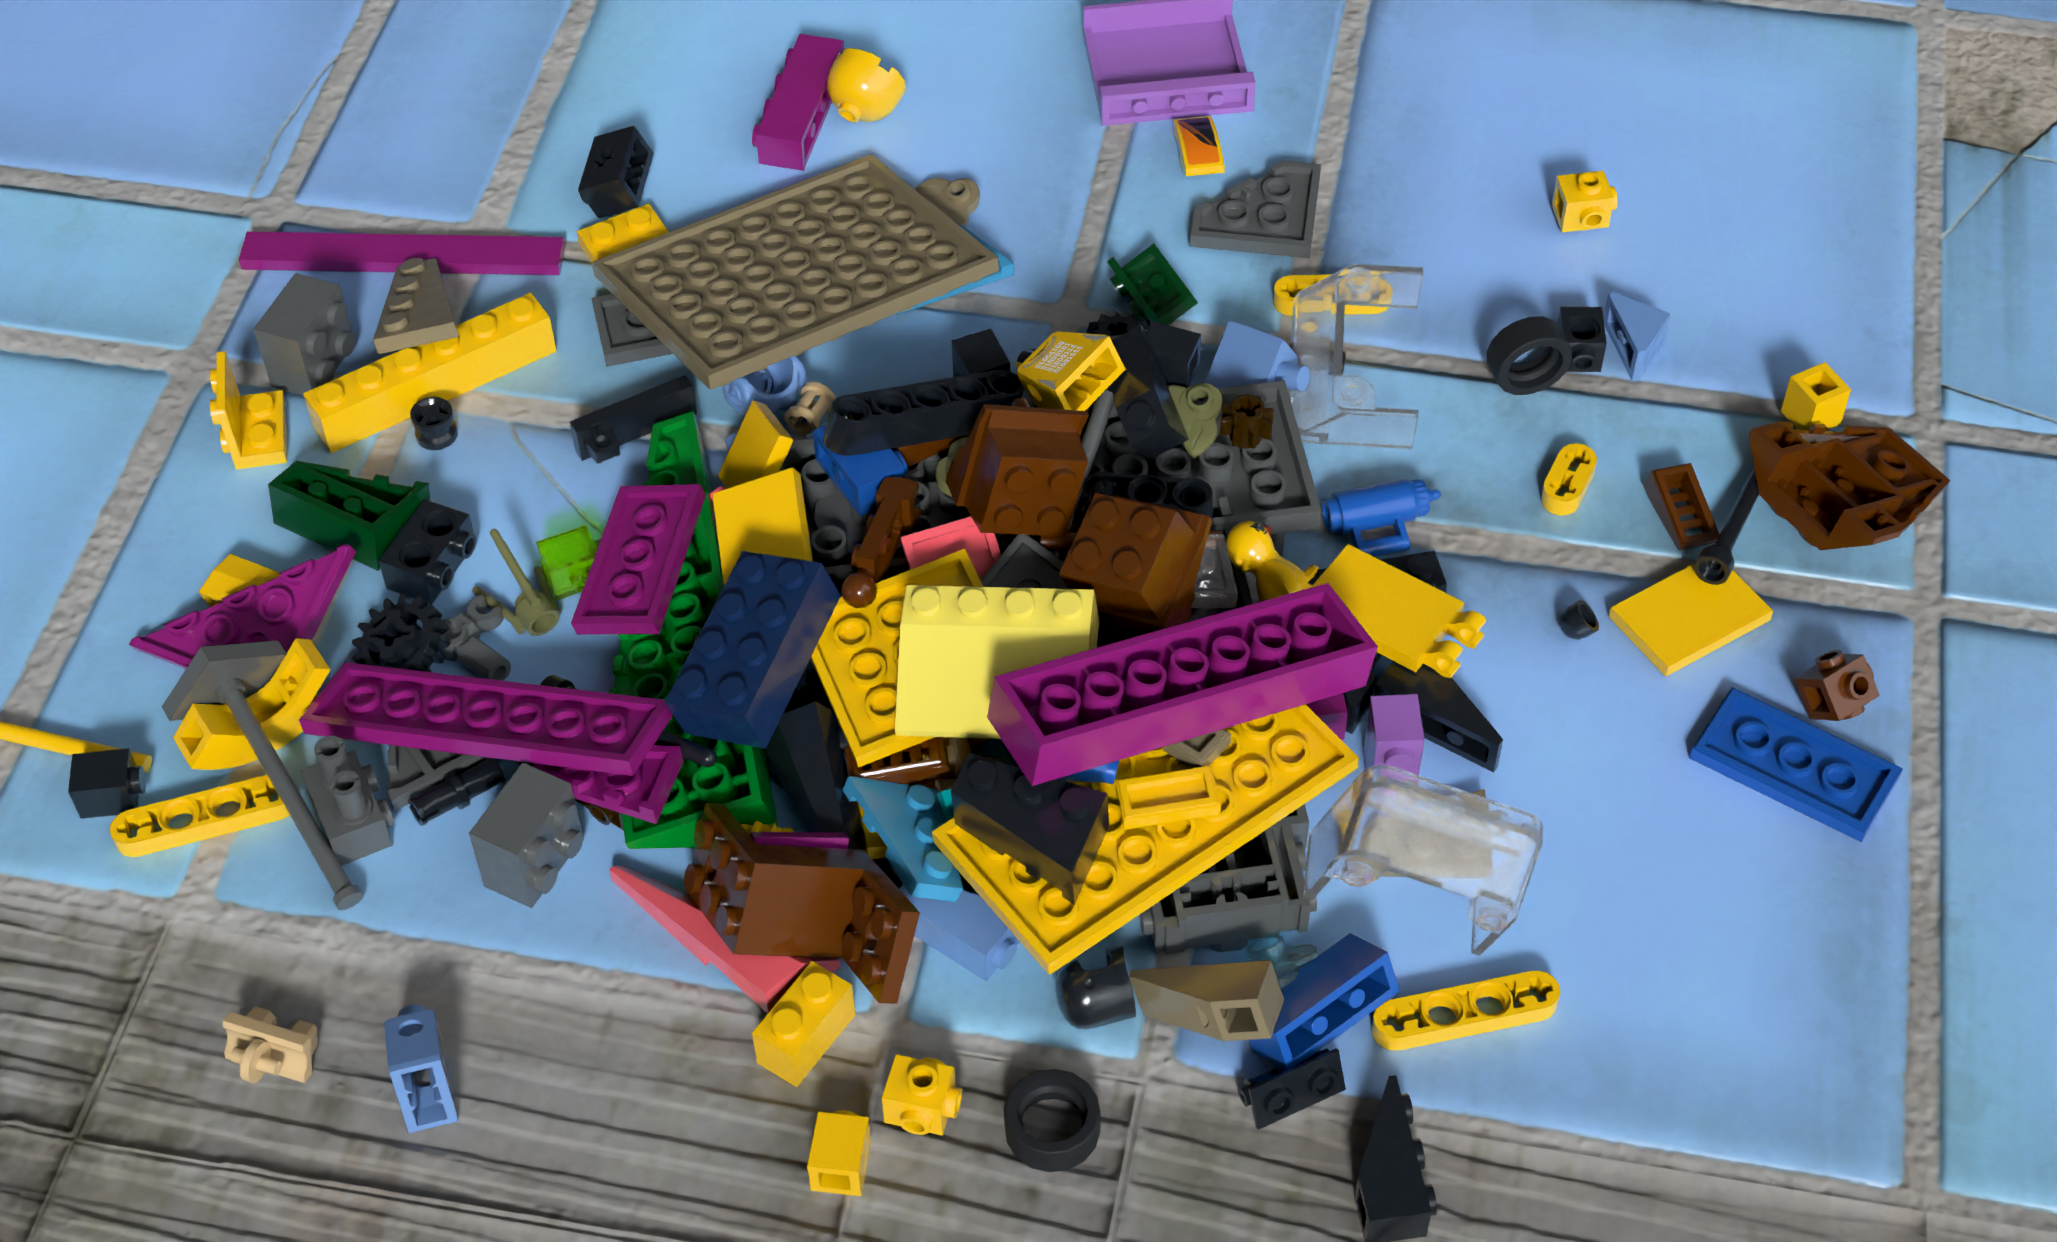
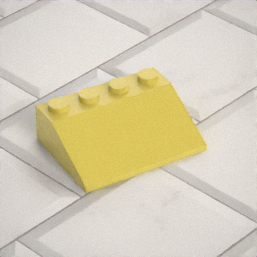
(967, 635)

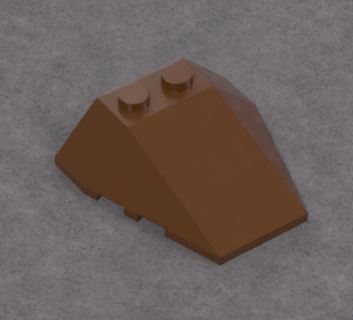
(1843, 484)

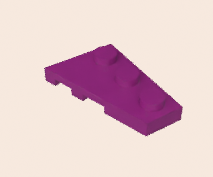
(636, 795)

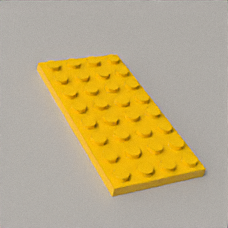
(1259, 780)

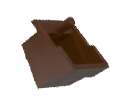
(1021, 469)
(1137, 562)

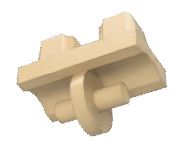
(265, 1047)

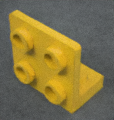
(251, 424)

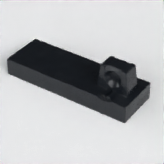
(606, 429)

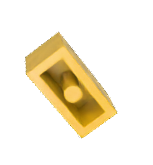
(804, 1024)

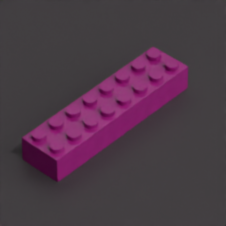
(1179, 683)

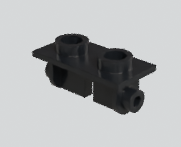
(1285, 1093)

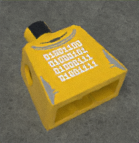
(1069, 370)

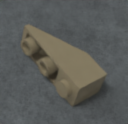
(1213, 999)

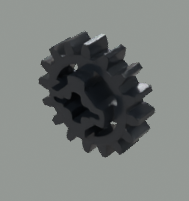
(398, 637)

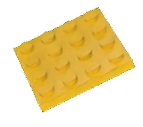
(861, 657)

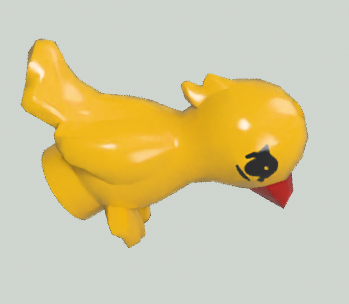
(1253, 551)

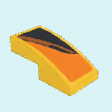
(1198, 146)

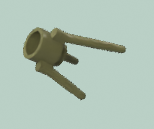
(534, 609)

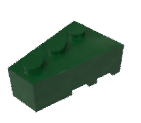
(343, 509)

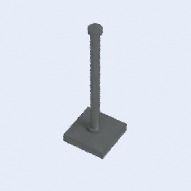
(228, 677)

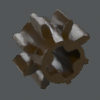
(1246, 421)

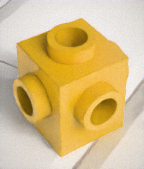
(1583, 201)
(920, 1095)

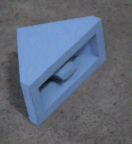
(1635, 331)

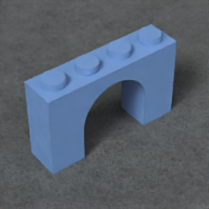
(965, 932)

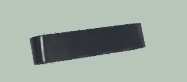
(915, 412)

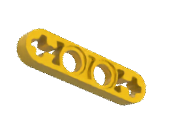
(205, 821)
(1469, 1017)

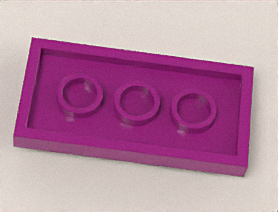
(638, 560)

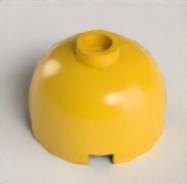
(862, 87)

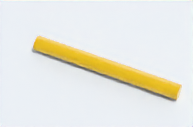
(61, 743)

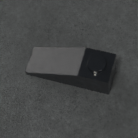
(1144, 397)
(1446, 713)

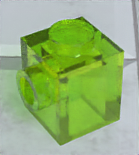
(567, 560)

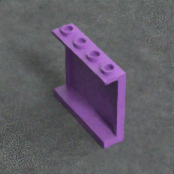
(1166, 60)

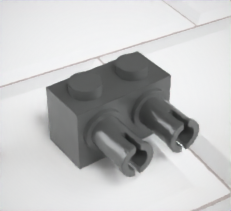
(346, 802)

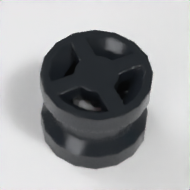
(433, 423)

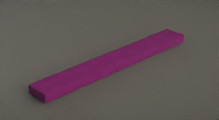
(386, 251)

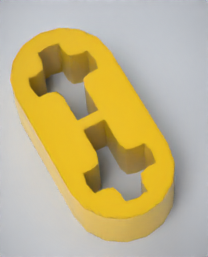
(1561, 476)

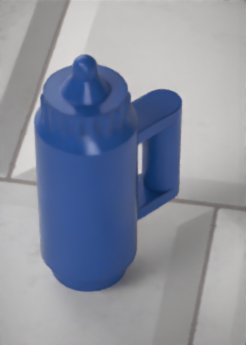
(1375, 508)

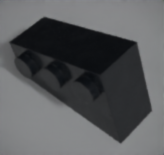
(1043, 826)

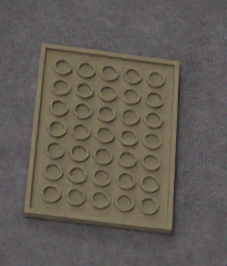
(793, 270)

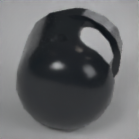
(1096, 996)

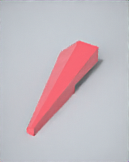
(758, 976)

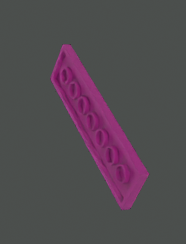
(488, 718)

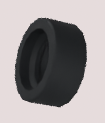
(1520, 338)
(1046, 1086)

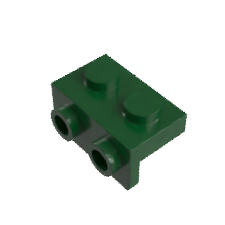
(1154, 287)

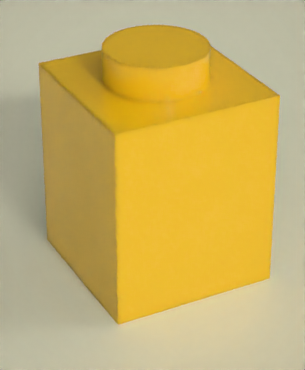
(1815, 397)
(839, 1153)

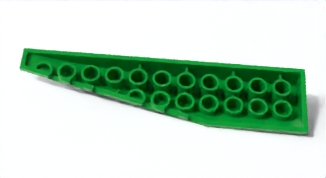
(652, 663)

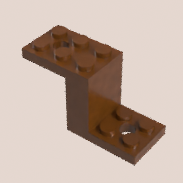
(801, 902)

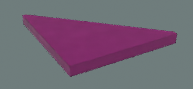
(273, 611)

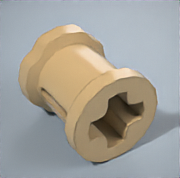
(809, 408)

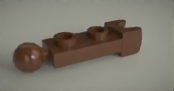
(882, 536)

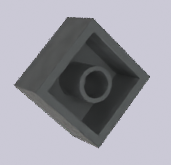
(304, 335)
(527, 835)

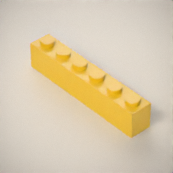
(388, 388)

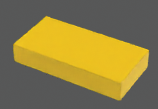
(1168, 797)

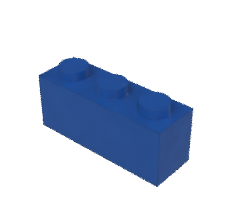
(1328, 1000)

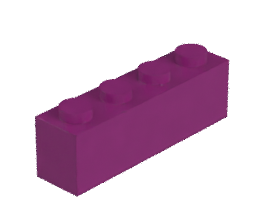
(798, 104)

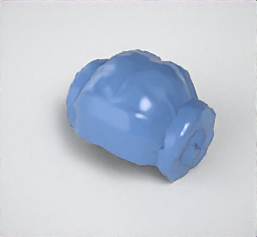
(772, 386)

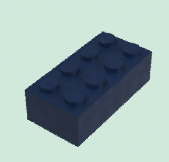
(753, 649)

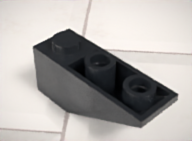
(1390, 1183)

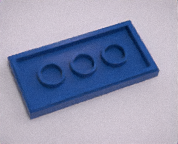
(1796, 764)

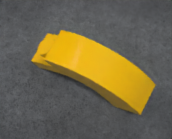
(211, 734)

